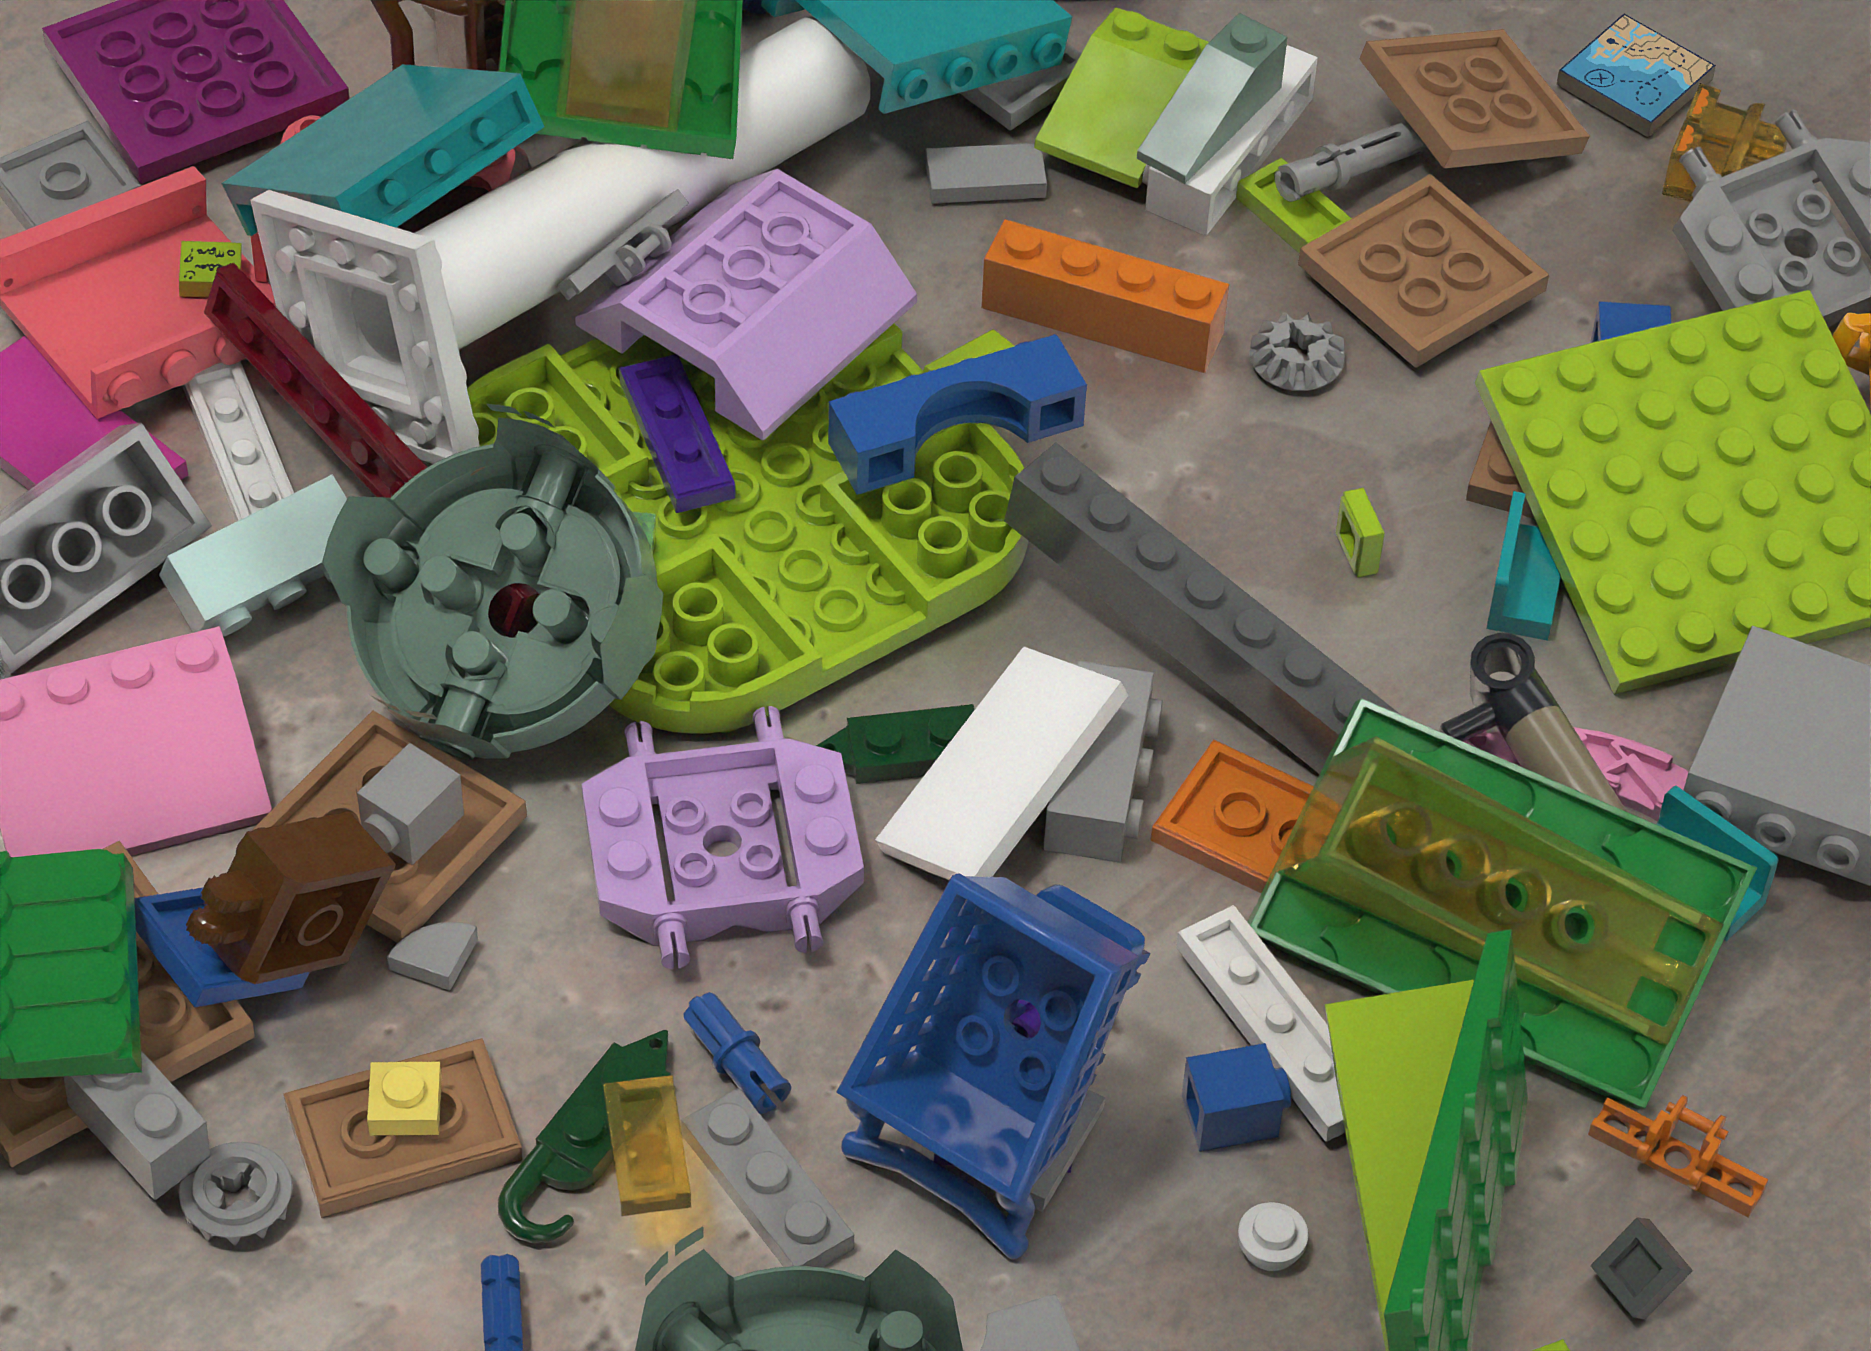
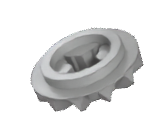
(1284, 365)
(229, 1169)

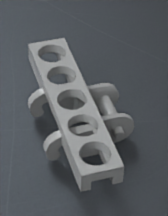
(619, 264)

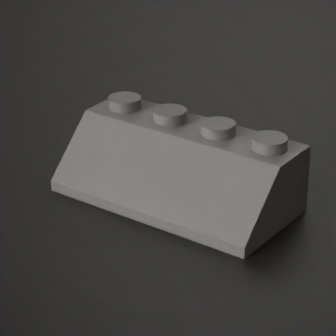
(88, 538)

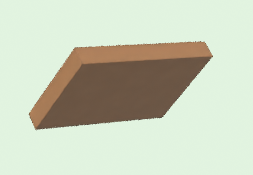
(360, 1169)

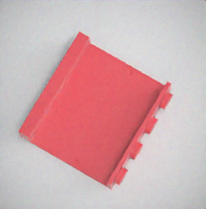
(105, 293)

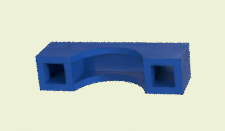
(1021, 389)

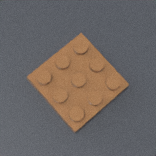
(1473, 98)
(1423, 270)
(420, 888)

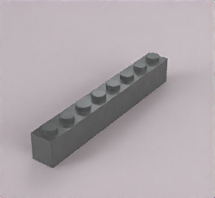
(1184, 604)

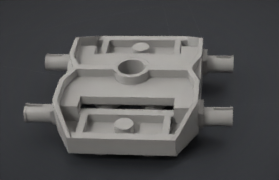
(1742, 219)

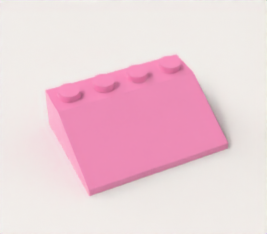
(128, 750)

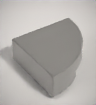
(434, 953)

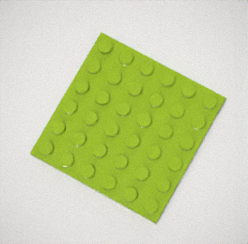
(1697, 484)

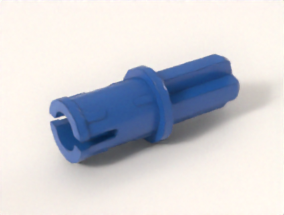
(735, 1051)

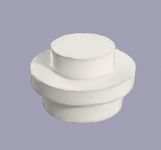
(1272, 1236)

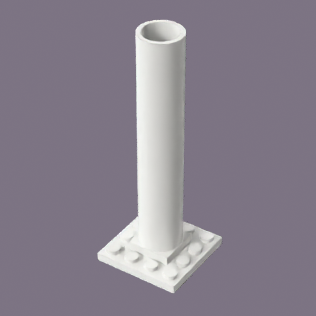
(403, 303)

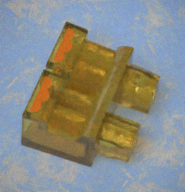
(1726, 137)

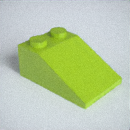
(1118, 94)

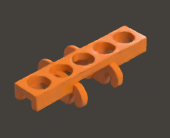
(1700, 1161)

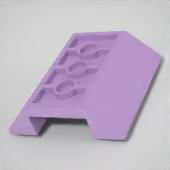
(763, 295)

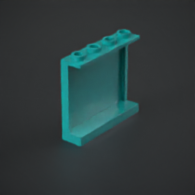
(941, 44)
(395, 144)

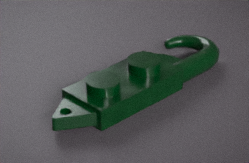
(896, 743)
(576, 1141)

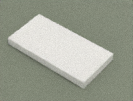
(1002, 767)

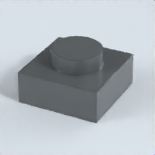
(1641, 1268)

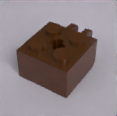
(293, 898)

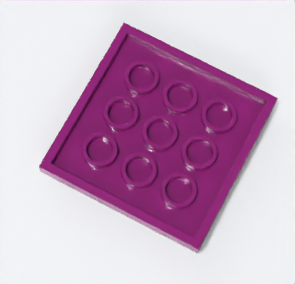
(192, 76)

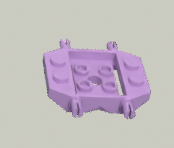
(716, 798)

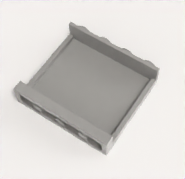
(1793, 754)

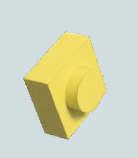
(404, 1098)

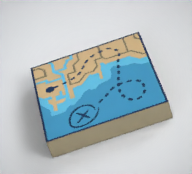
(1635, 75)

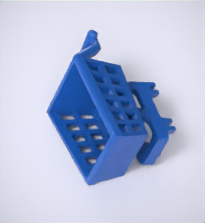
(973, 1083)

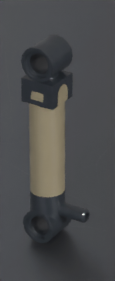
(1527, 718)

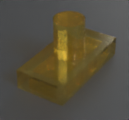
(647, 1145)

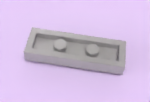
(766, 1183)

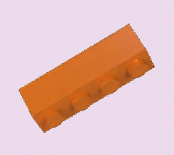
(1104, 295)

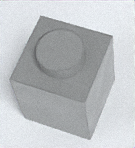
(411, 803)

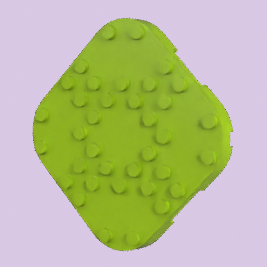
(798, 568)

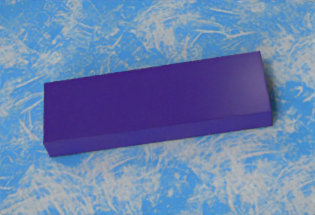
(677, 433)

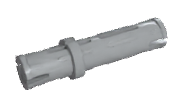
(1334, 165)

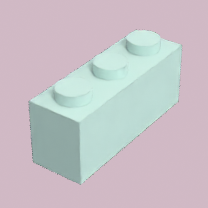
(255, 560)

